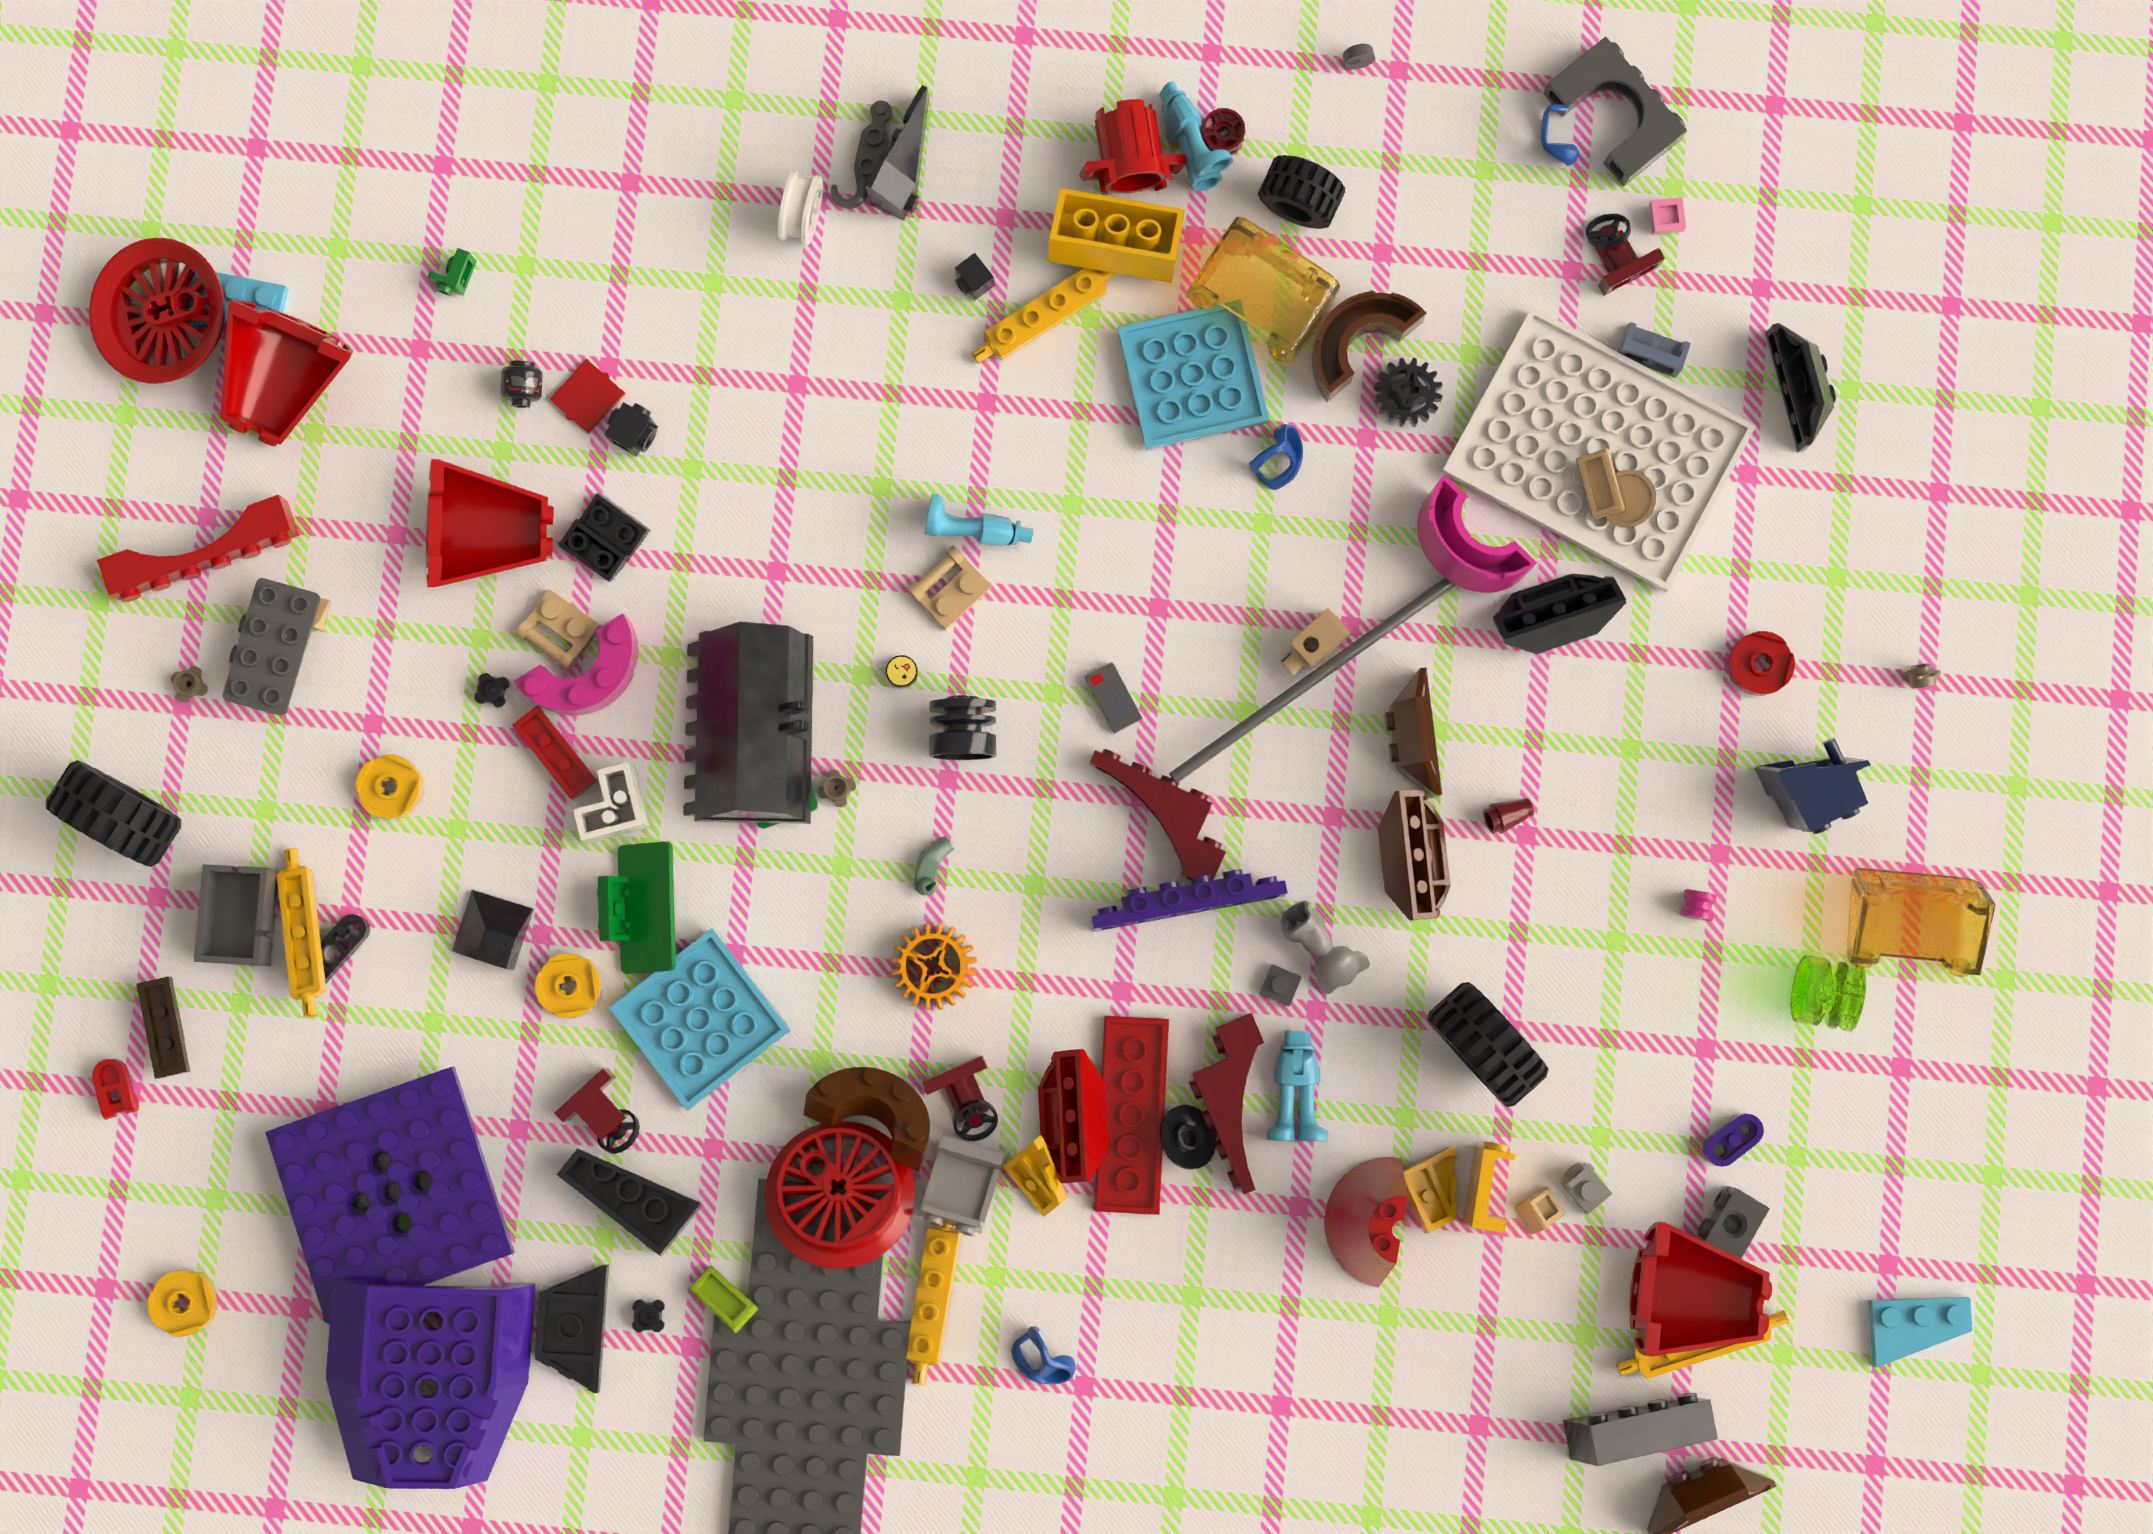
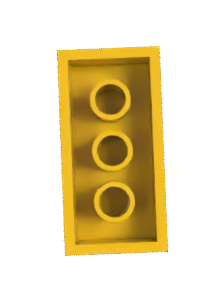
(1115, 235)

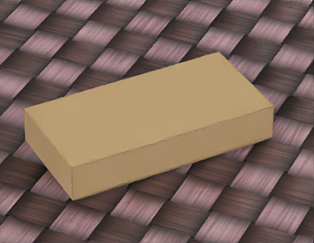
(1600, 484)

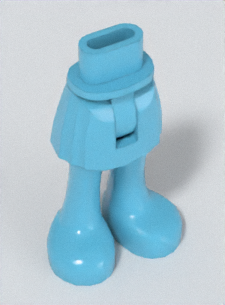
(1183, 126)
(988, 528)
(1297, 1068)

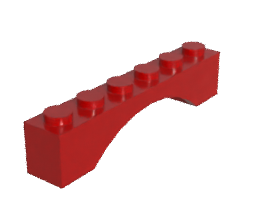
(259, 527)

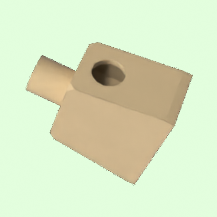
(1328, 632)

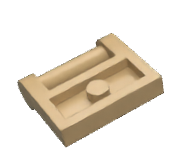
(957, 595)
(563, 620)

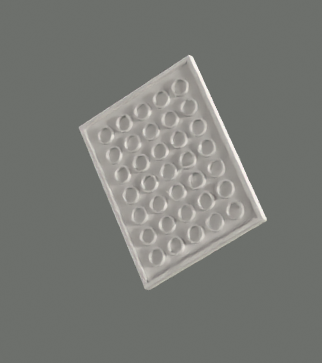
(1573, 397)

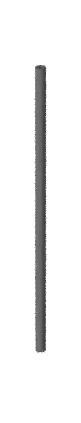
(1310, 680)

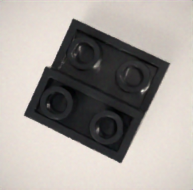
(604, 537)

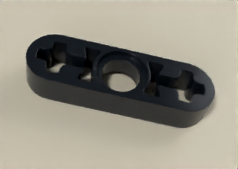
(355, 942)

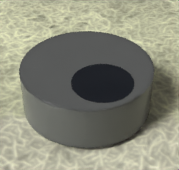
(1358, 56)

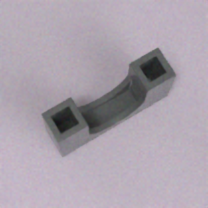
(1607, 70)

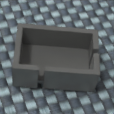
(236, 915)

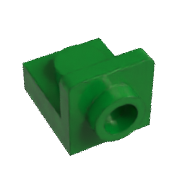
(458, 274)

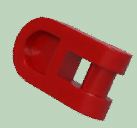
(111, 1076)

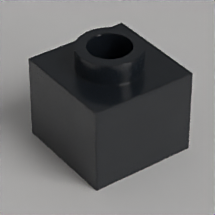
(973, 277)

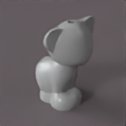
(1335, 965)

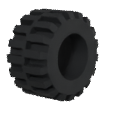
(1301, 192)

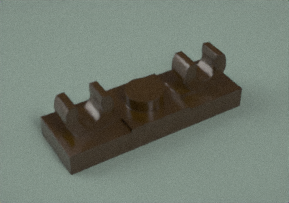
(163, 1027)

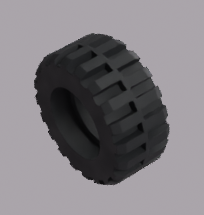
(113, 813)
(1488, 1044)

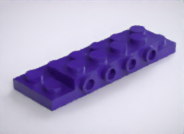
(1188, 899)

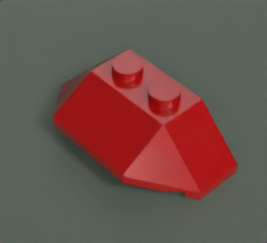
(1073, 1115)

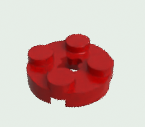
(1776, 653)

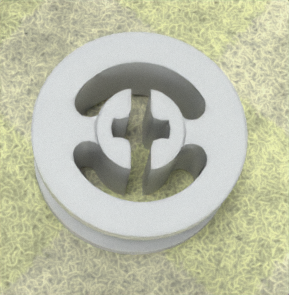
(800, 207)

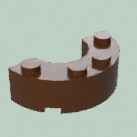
(1353, 317)
(878, 1096)

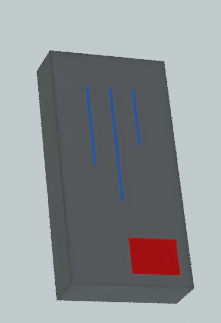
(1113, 698)

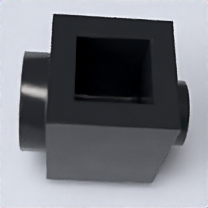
(631, 428)

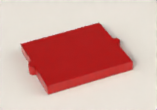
(587, 396)

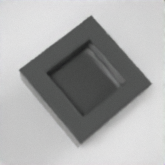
(1280, 985)

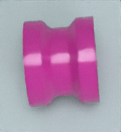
(1698, 905)

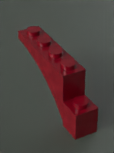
(1175, 809)
(1223, 1091)

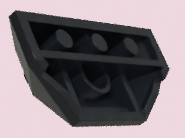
(1802, 383)
(1558, 612)

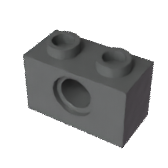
(1749, 1217)

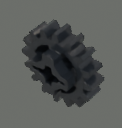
(1395, 391)

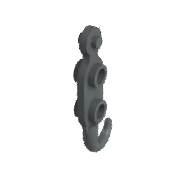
(871, 144)

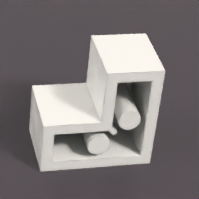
(619, 812)

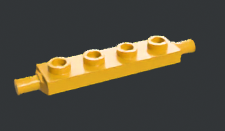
(1043, 313)
(301, 933)
(932, 1299)
(1662, 1364)

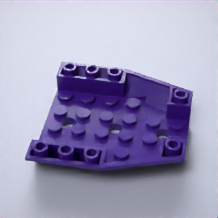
(385, 1351)

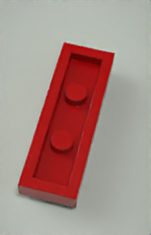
(555, 752)

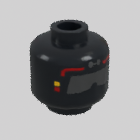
(521, 383)

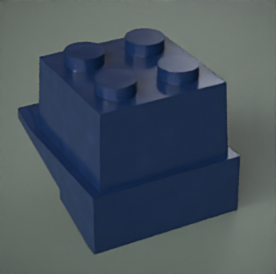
(1815, 791)

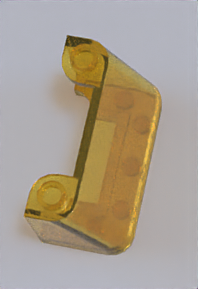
(1265, 287)
(1919, 919)

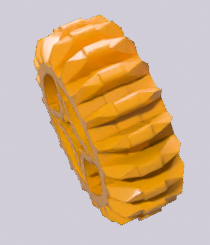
(909, 954)

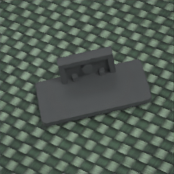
(271, 646)

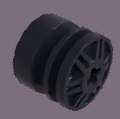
(962, 728)

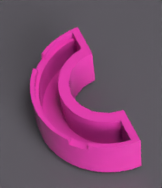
(1457, 553)
(595, 688)

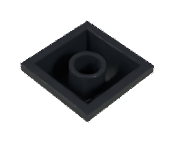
(492, 930)

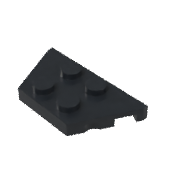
(573, 1327)

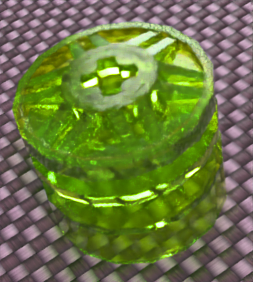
(1828, 993)

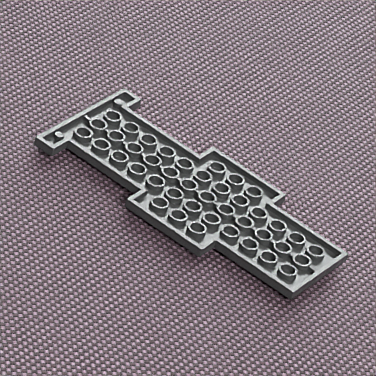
(806, 1386)

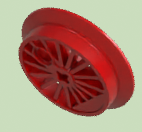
(113, 315)
(874, 1232)

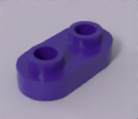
(1733, 1142)

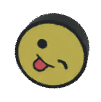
(902, 671)

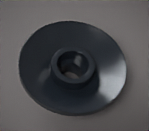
(1198, 1140)

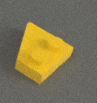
(1037, 1176)
(1432, 1189)

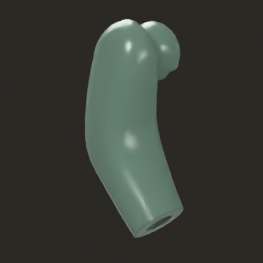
(928, 864)

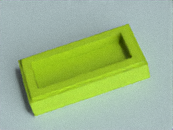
(723, 1299)

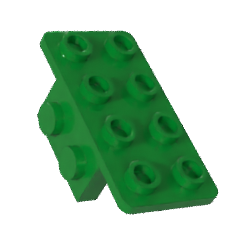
(640, 908)

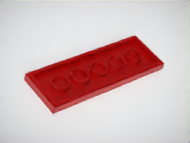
(1135, 1105)

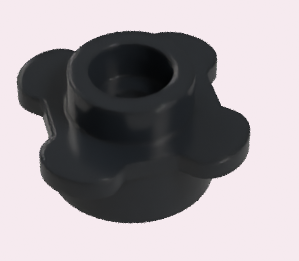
(486, 682)
(641, 1322)

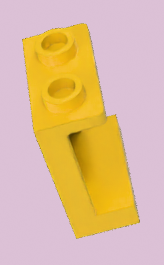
(1480, 1187)

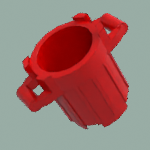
(1130, 151)

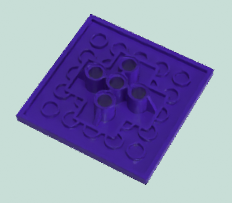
(334, 1159)

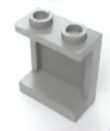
(961, 1185)

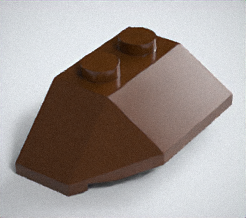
(1414, 735)
(1414, 855)
(1704, 1493)

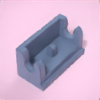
(1654, 350)

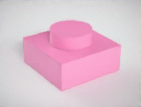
(1667, 216)

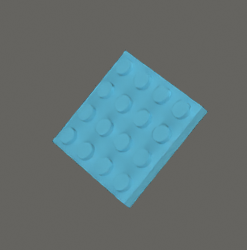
(1192, 376)
(700, 1019)

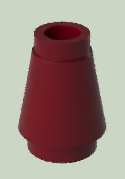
(1507, 814)

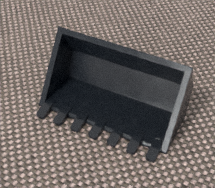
(751, 725)

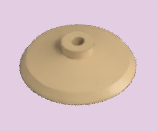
(1638, 498)

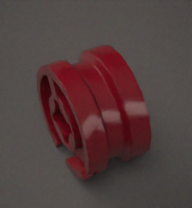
(1219, 121)

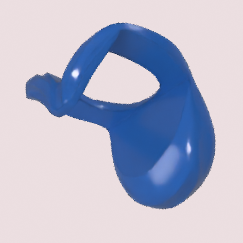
(1564, 152)
(1288, 442)
(1053, 1370)

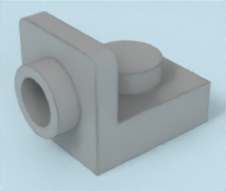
(1585, 1186)

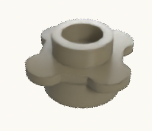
(1922, 675)
(180, 681)
(835, 779)

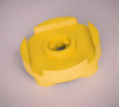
(383, 769)
(554, 973)
(199, 1311)

